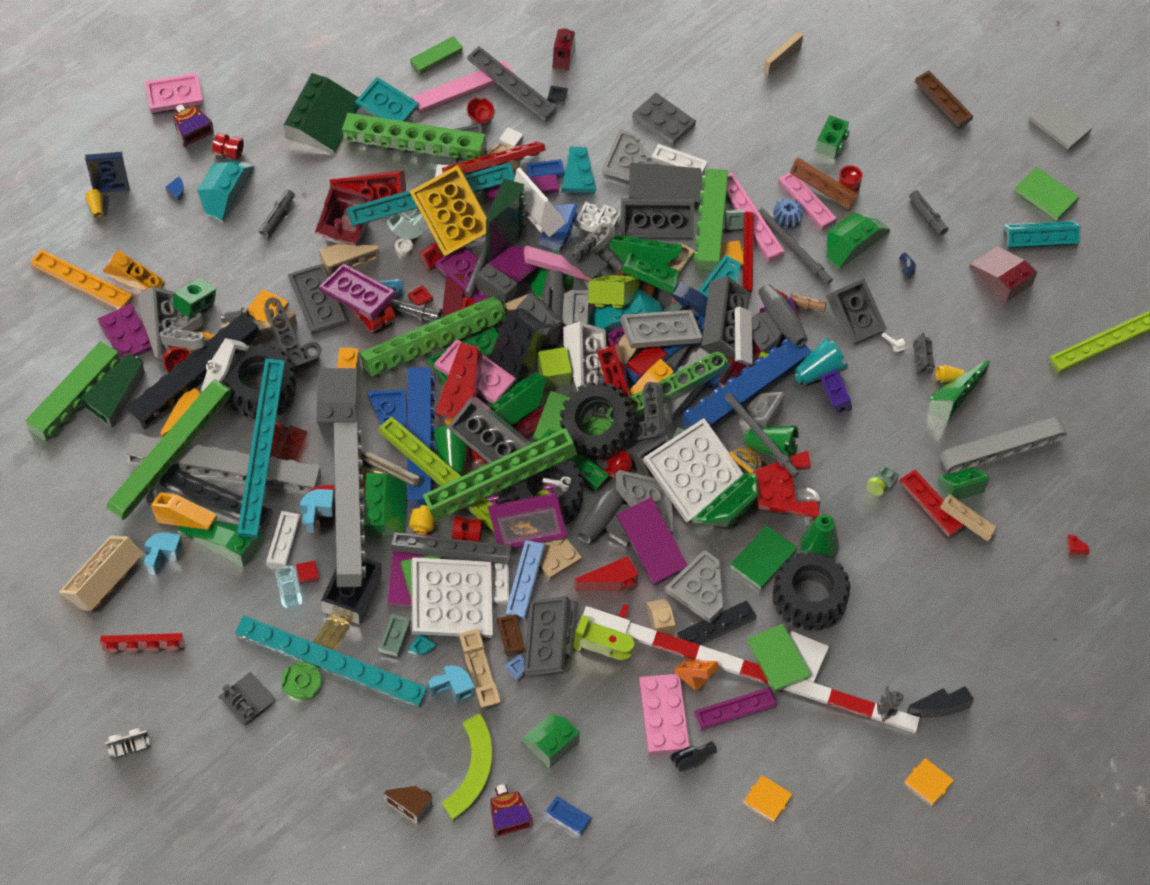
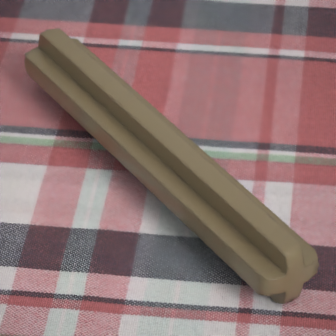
(390, 468)

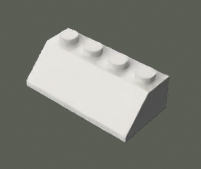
(538, 207)

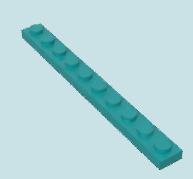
(404, 201)
(261, 448)
(331, 661)

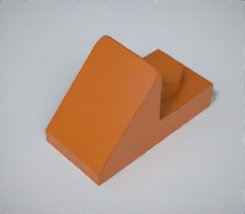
(696, 672)

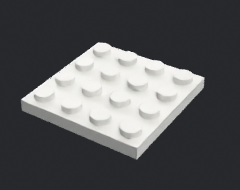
(693, 468)
(451, 597)

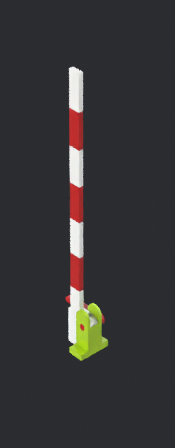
(616, 636)

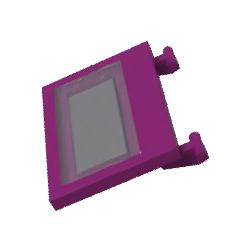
(528, 519)

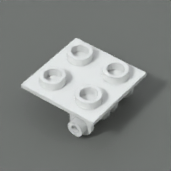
(116, 740)

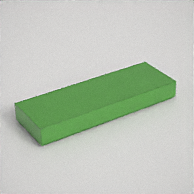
(436, 54)

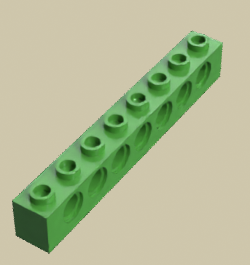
(413, 137)
(432, 336)
(500, 474)

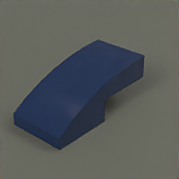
(688, 296)

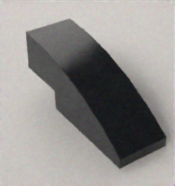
(941, 703)

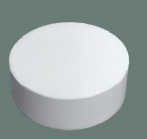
(403, 247)

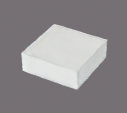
(511, 138)

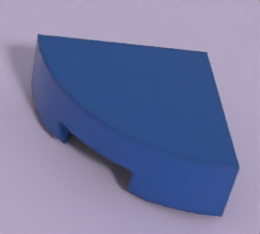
(176, 188)

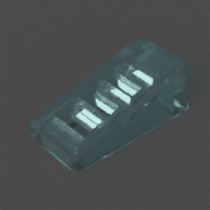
(289, 597)

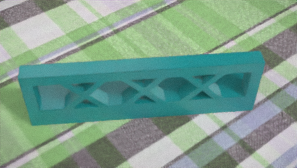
(1042, 233)

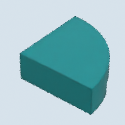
(421, 646)

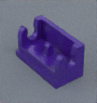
(836, 391)

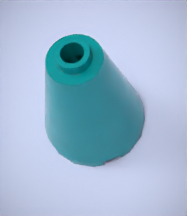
(820, 361)

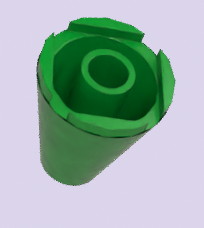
(781, 436)
(451, 449)
(821, 537)

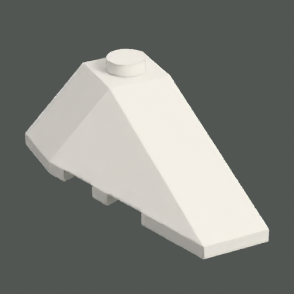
(582, 346)

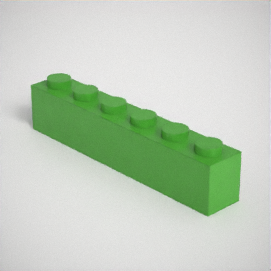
(712, 219)
(67, 395)

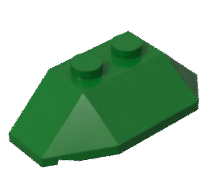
(852, 238)
(656, 250)
(520, 399)
(730, 503)

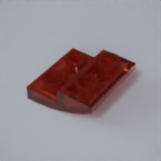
(287, 442)

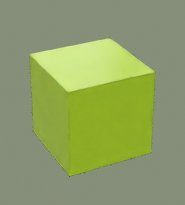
(555, 367)

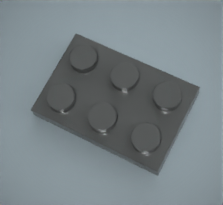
(664, 118)

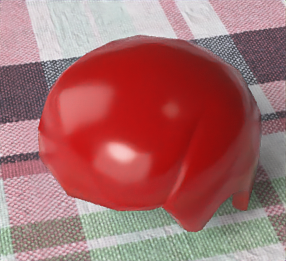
(480, 110)
(174, 356)
(619, 461)

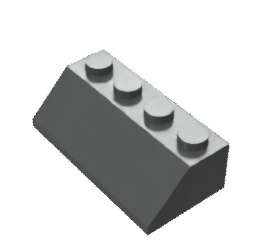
(657, 217)
(719, 323)
(486, 431)

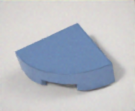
(516, 667)

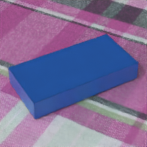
(546, 168)
(568, 816)

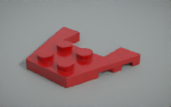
(777, 488)

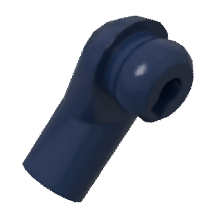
(909, 264)

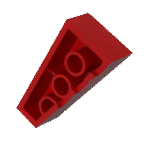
(461, 382)

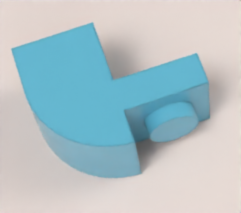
(314, 504)
(160, 546)
(454, 679)

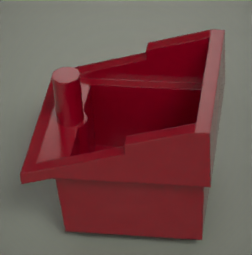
(334, 221)

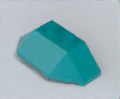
(223, 186)
(609, 317)

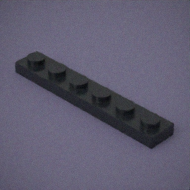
(208, 493)

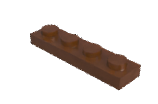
(944, 99)

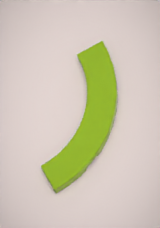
(478, 771)

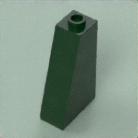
(114, 389)

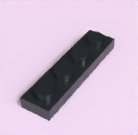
(722, 624)

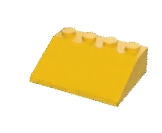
(451, 210)

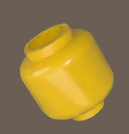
(421, 520)

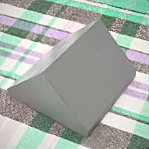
(765, 408)

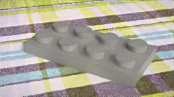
(661, 328)

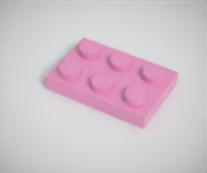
(173, 91)

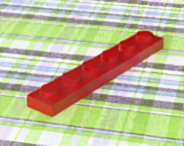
(500, 158)

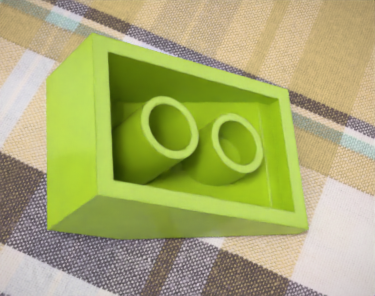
(612, 290)

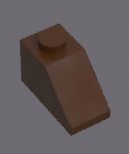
(410, 801)

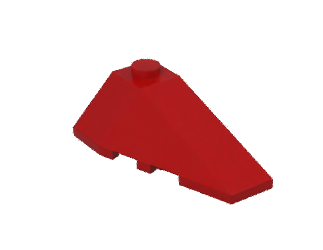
(374, 184)

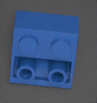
(560, 237)

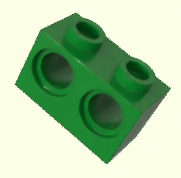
(832, 136)

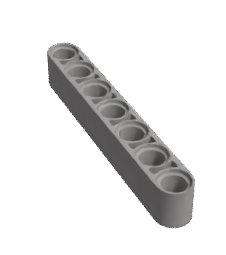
(1003, 445)

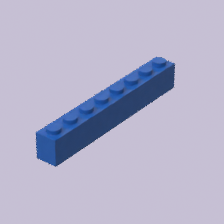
(747, 384)
(420, 426)

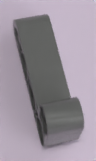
(287, 332)

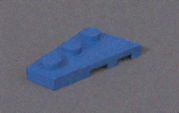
(388, 404)

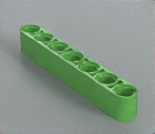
(675, 381)

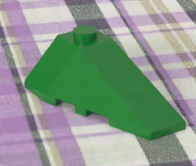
(953, 394)
(224, 540)

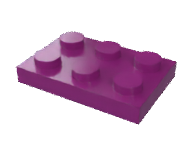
(125, 332)

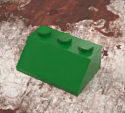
(384, 505)

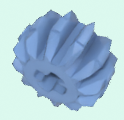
(788, 212)

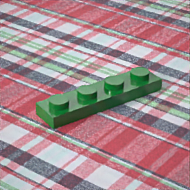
(590, 472)

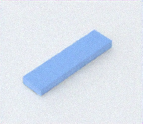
(525, 579)

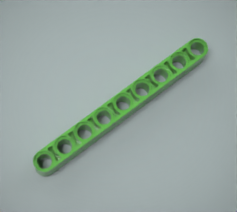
(168, 449)

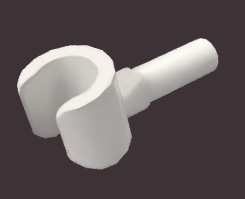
(896, 345)
(562, 487)

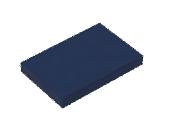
(107, 171)

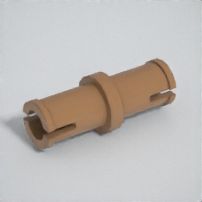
(809, 303)

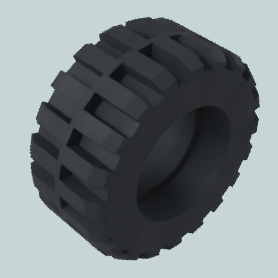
(253, 362)
(588, 398)
(569, 501)
(817, 569)

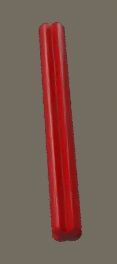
(748, 247)

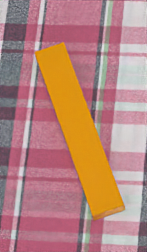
(81, 279)

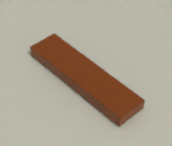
(823, 183)

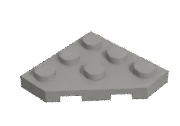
(624, 151)
(637, 488)
(699, 587)

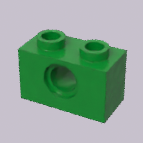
(194, 297)

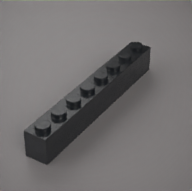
(188, 373)

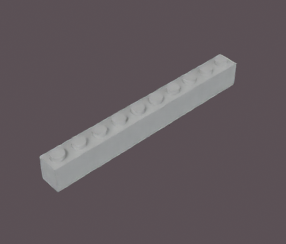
(229, 465)
(347, 505)

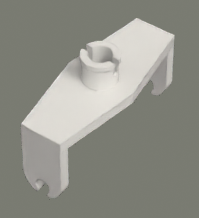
(221, 361)

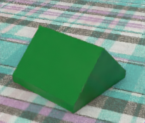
(964, 483)

